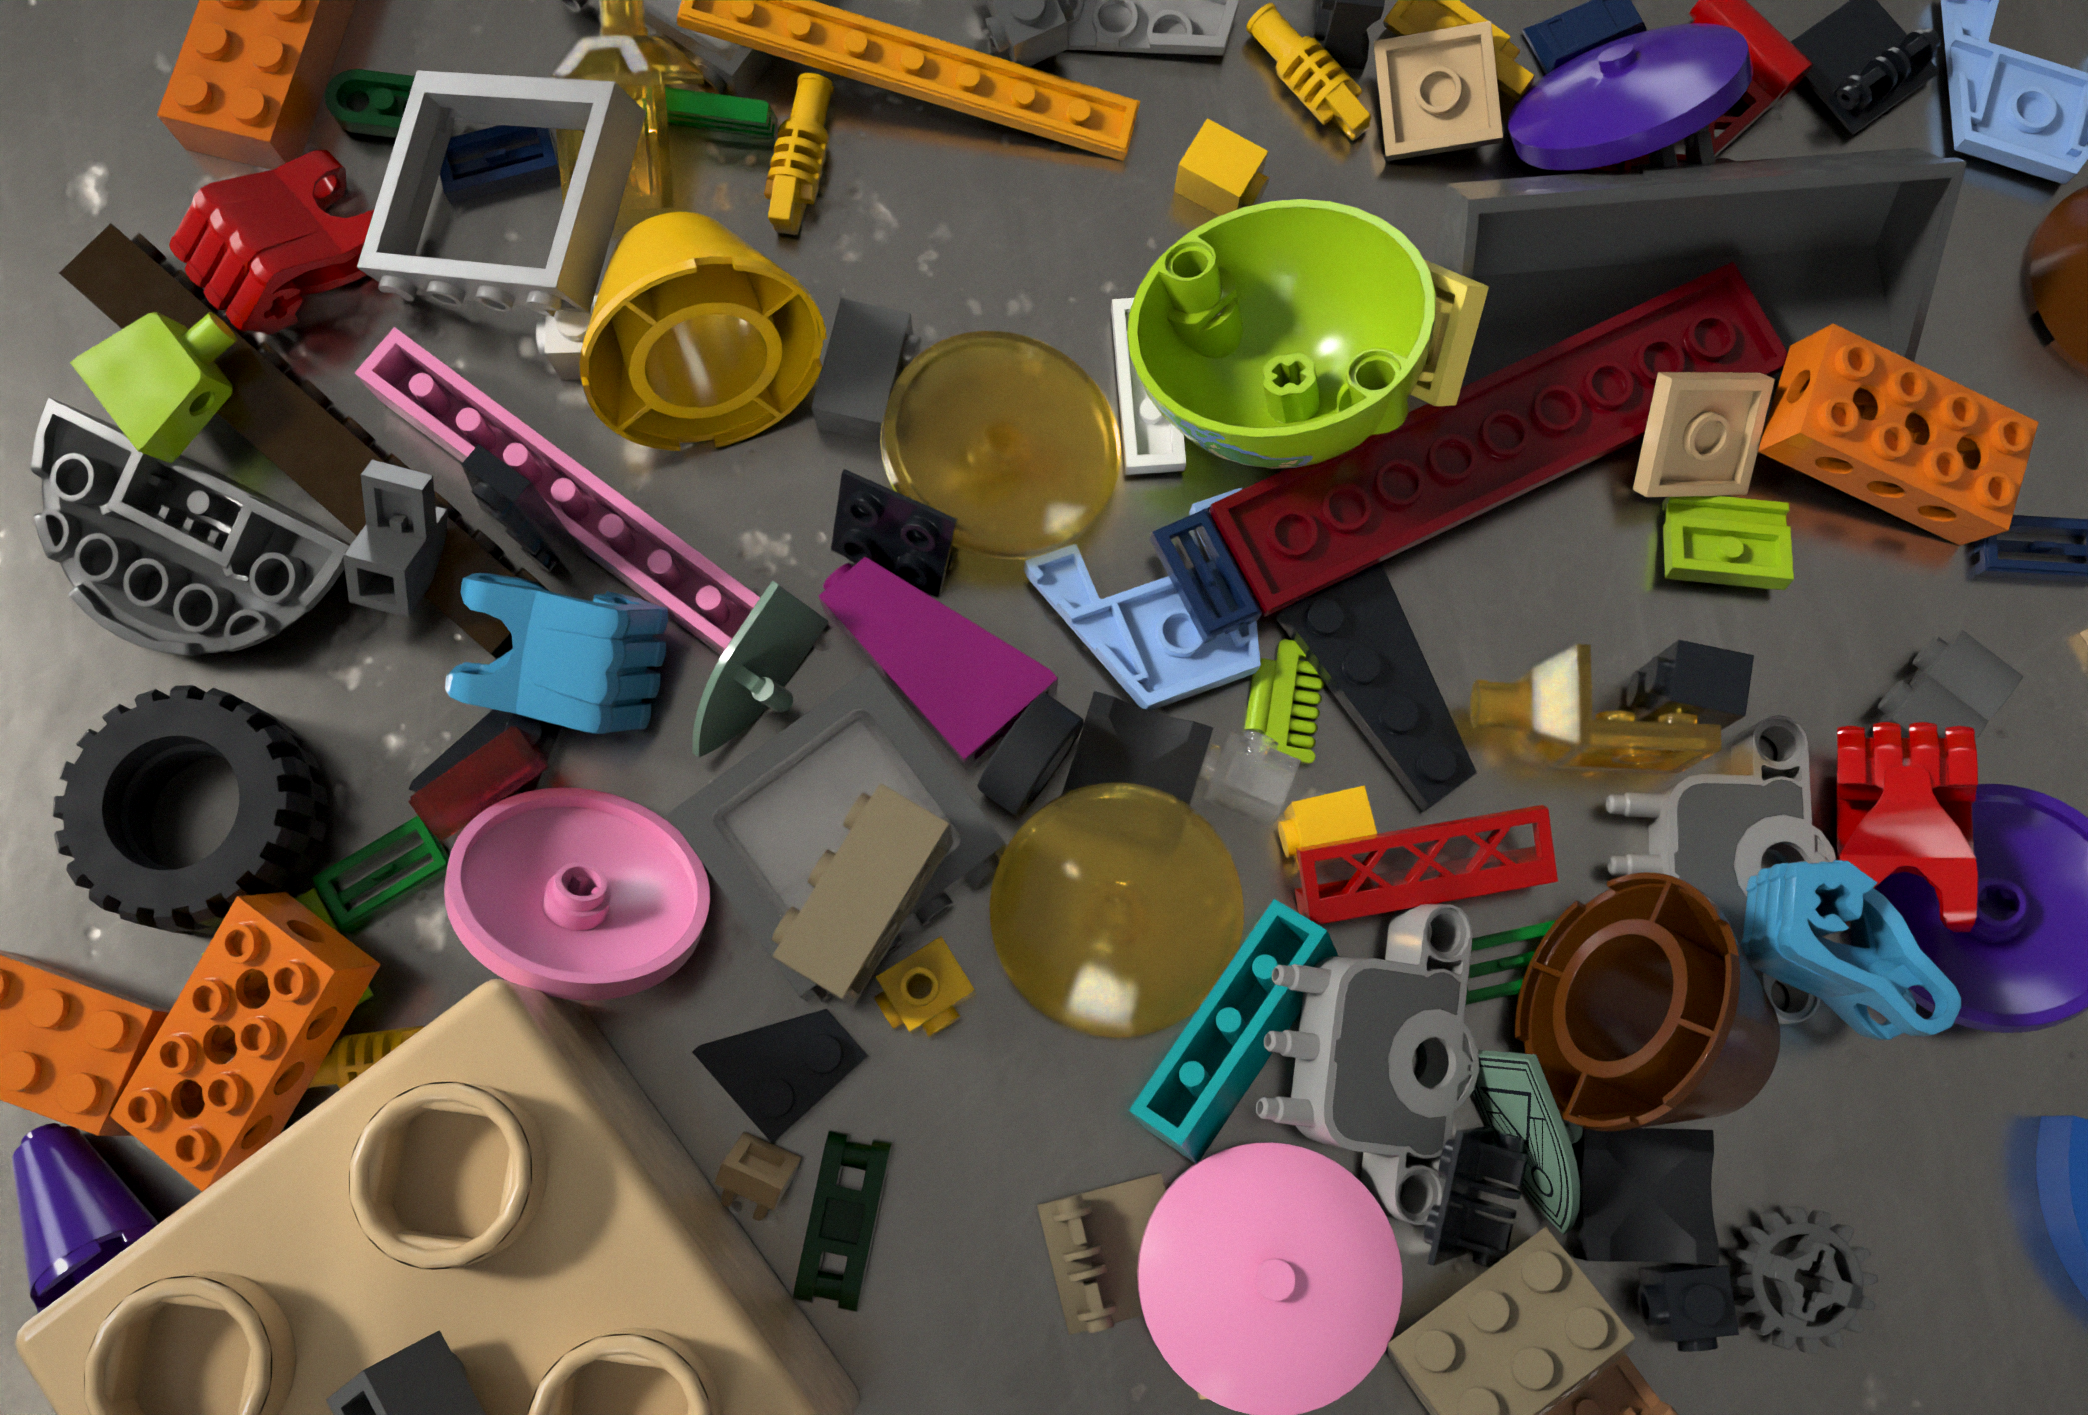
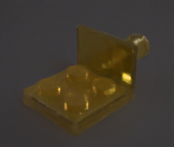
(642, 69)
(1556, 724)

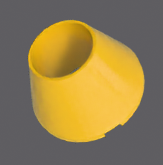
(697, 337)

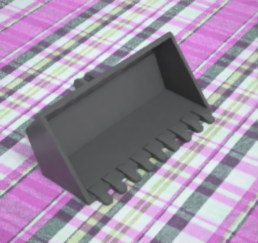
(1811, 235)

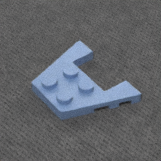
(2011, 102)
(1146, 631)

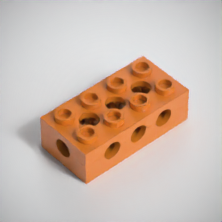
(1898, 436)
(244, 1037)

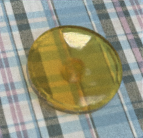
(1002, 442)
(1116, 909)

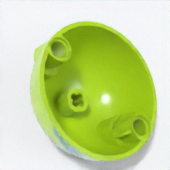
(1314, 336)

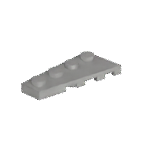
(1151, 26)

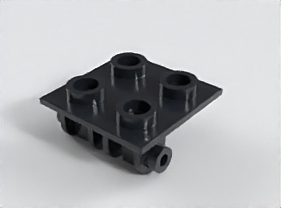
(1866, 61)
(893, 532)
(1455, 1222)

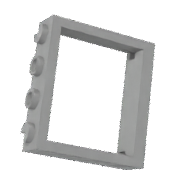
(589, 212)

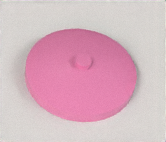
(576, 893)
(1270, 1279)

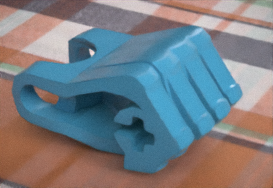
(569, 657)
(1783, 933)

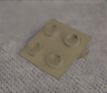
(1096, 1250)

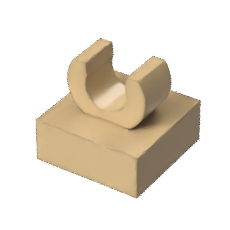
(757, 1173)

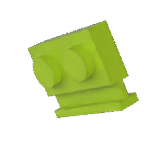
(1728, 541)

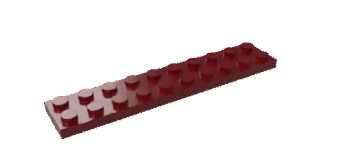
(1494, 445)

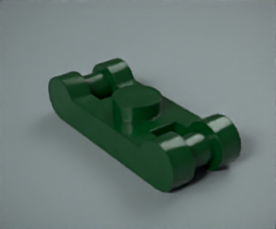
(842, 1221)

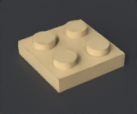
(1438, 91)
(1702, 434)

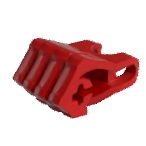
(269, 240)
(1911, 810)

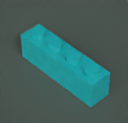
(1225, 1038)

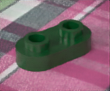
(386, 98)

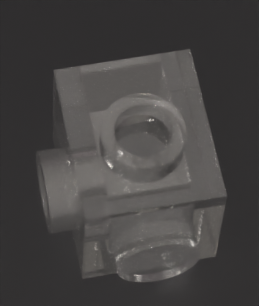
(1249, 776)

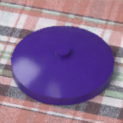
(1631, 96)
(2029, 941)

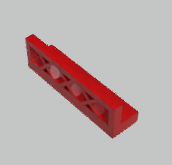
(1427, 880)

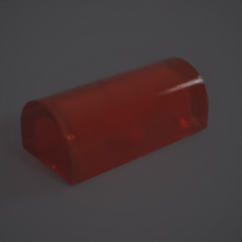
(478, 782)

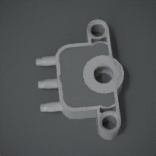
(1721, 825)
(1358, 1049)

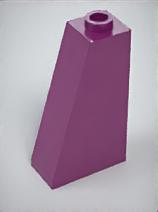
(940, 663)

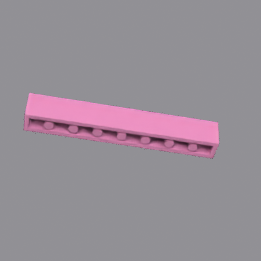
(596, 516)

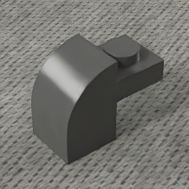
(400, 544)

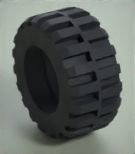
(129, 762)

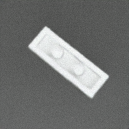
(1148, 438)

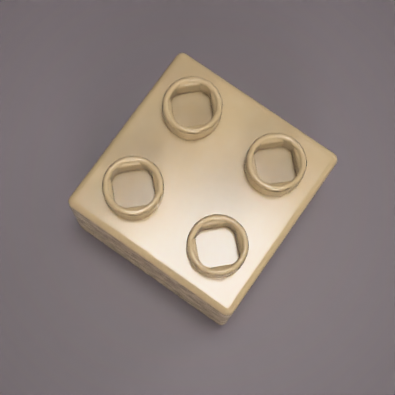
(463, 1186)

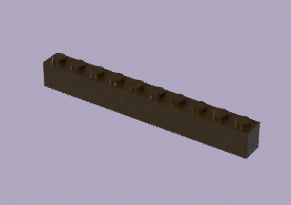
(283, 418)

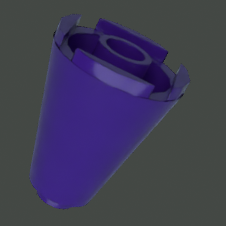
(70, 1210)

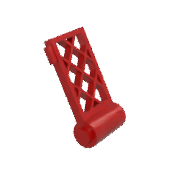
(1776, 69)

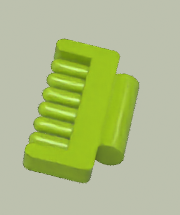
(1272, 700)

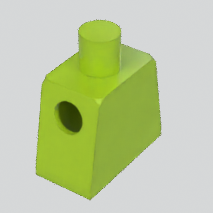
(160, 380)

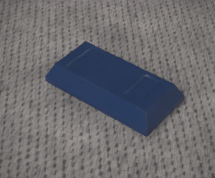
(1581, 30)

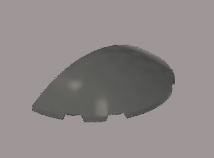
(172, 547)

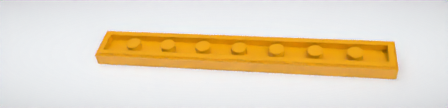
(922, 69)

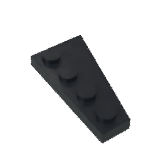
(523, 511)
(1380, 677)

